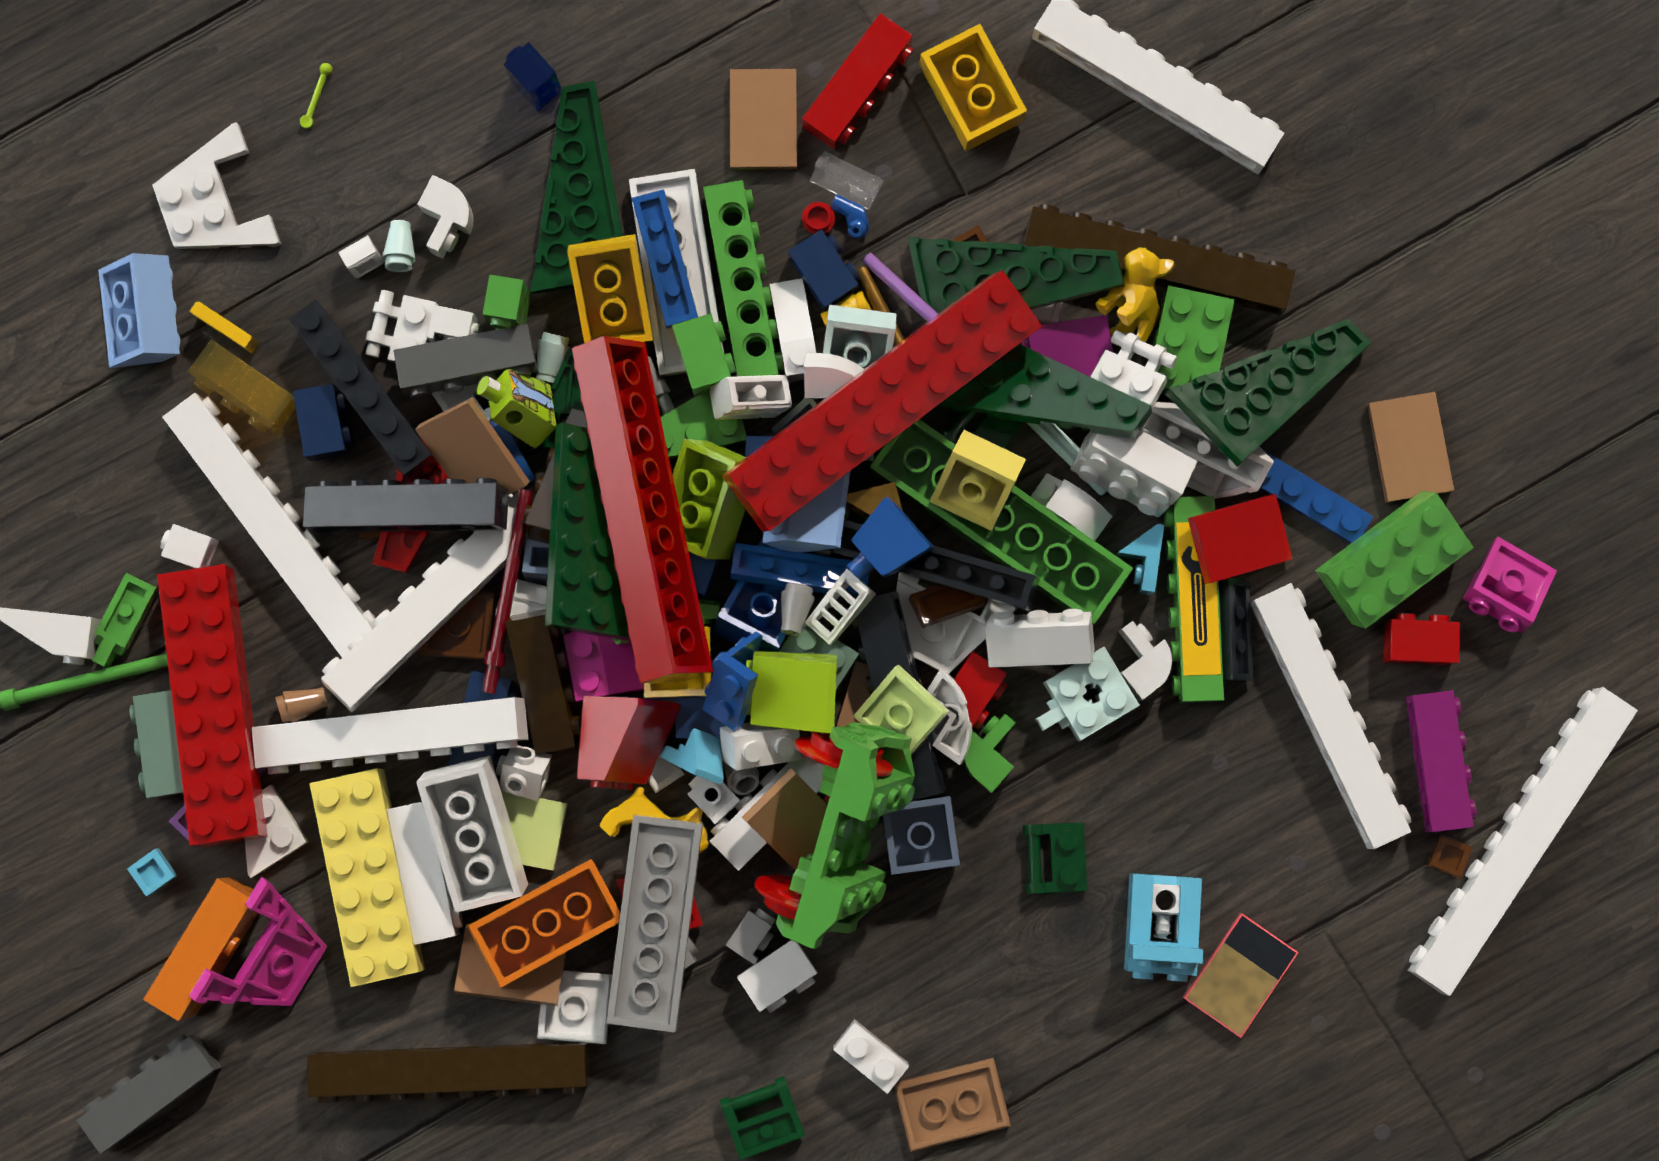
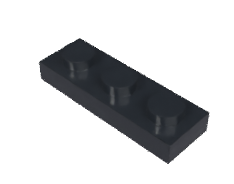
(1236, 629)

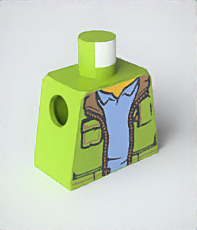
(520, 405)

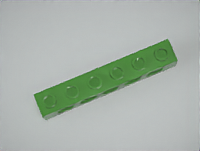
(721, 201)

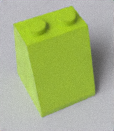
(793, 690)

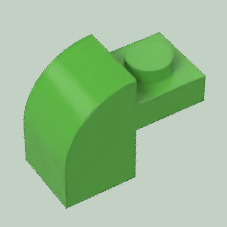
(982, 761)

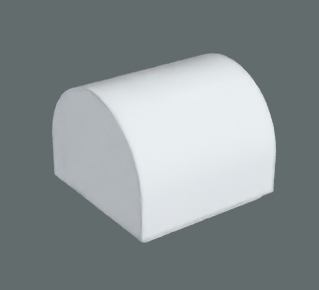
(361, 257)

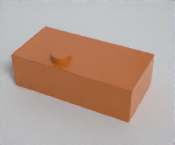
(545, 923)
(207, 944)

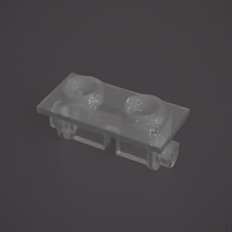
(846, 180)

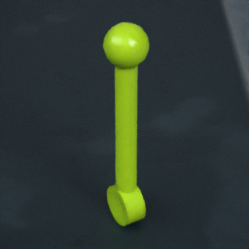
(307, 121)

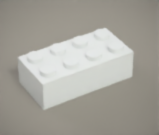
(472, 834)

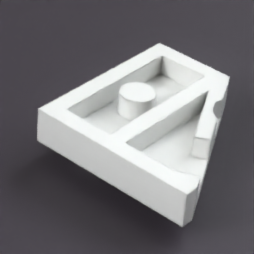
(282, 839)

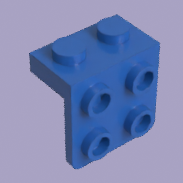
(732, 683)

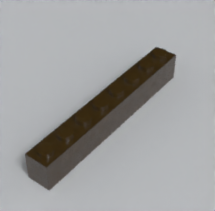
(1195, 268)
(448, 1070)

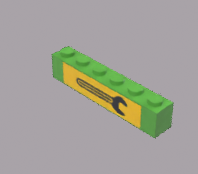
(1194, 610)

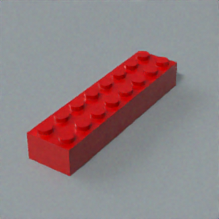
(211, 706)

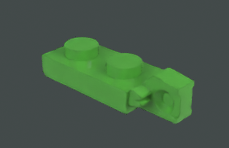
(122, 619)

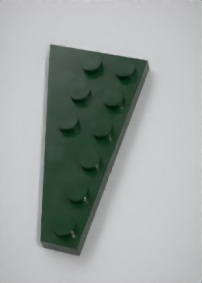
(579, 189)
(1040, 274)
(1038, 389)
(1262, 392)
(581, 568)

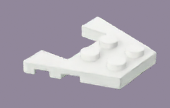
(198, 205)
(949, 641)

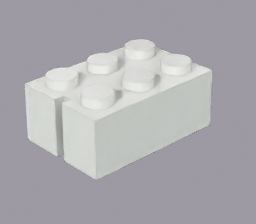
(1135, 469)

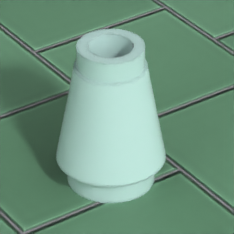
(399, 247)
(550, 355)

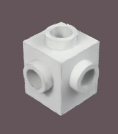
(524, 772)

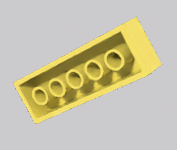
(365, 877)

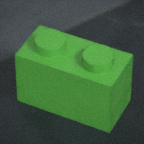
(506, 302)
(703, 353)

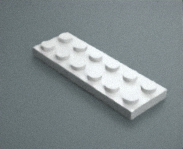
(687, 218)

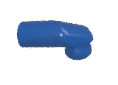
(855, 216)

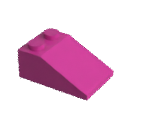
(600, 666)

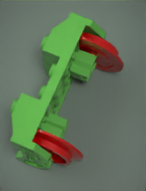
(866, 777)

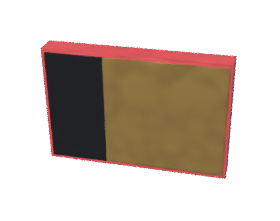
(1240, 975)

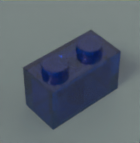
(532, 76)

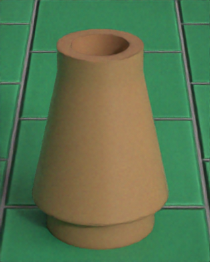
(300, 703)

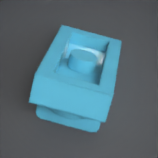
(1148, 550)
(699, 756)

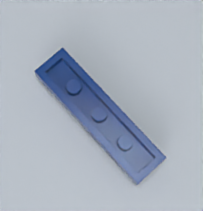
(664, 258)
(1315, 501)
(782, 567)

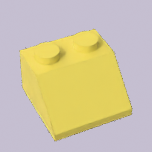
(977, 480)

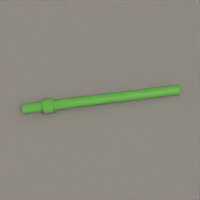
(12, 698)

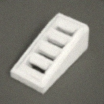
(829, 600)

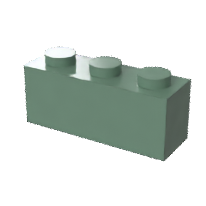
(156, 744)

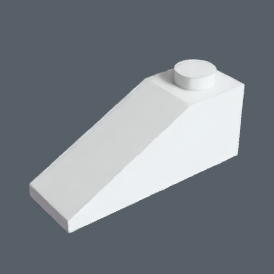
(793, 326)
(57, 633)

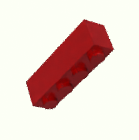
(858, 81)

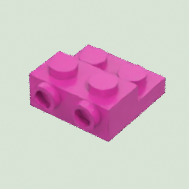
(1509, 586)

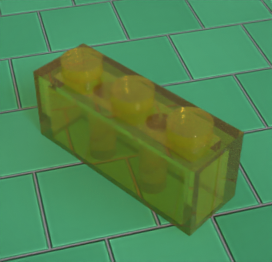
(242, 388)

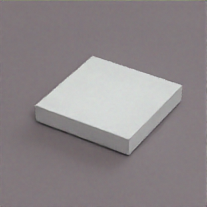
(580, 1009)

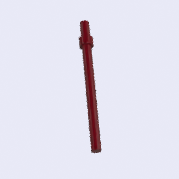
(495, 657)

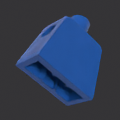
(887, 542)

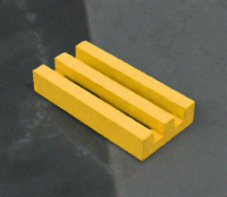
(224, 326)

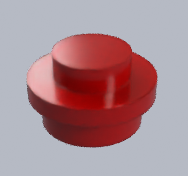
(818, 217)

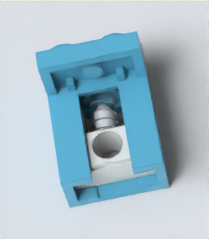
(1165, 957)

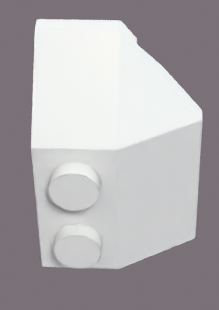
(1214, 471)

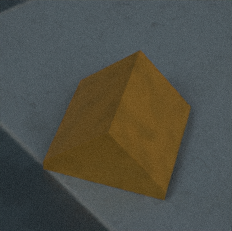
(867, 500)

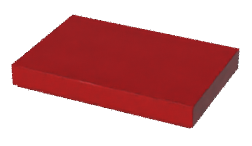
(1240, 538)

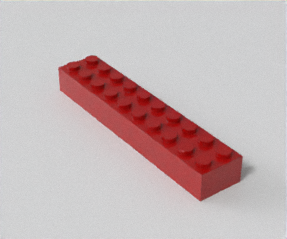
(881, 401)
(642, 510)

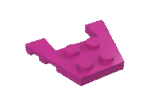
(277, 962)

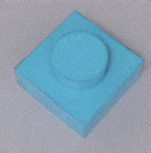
(152, 872)

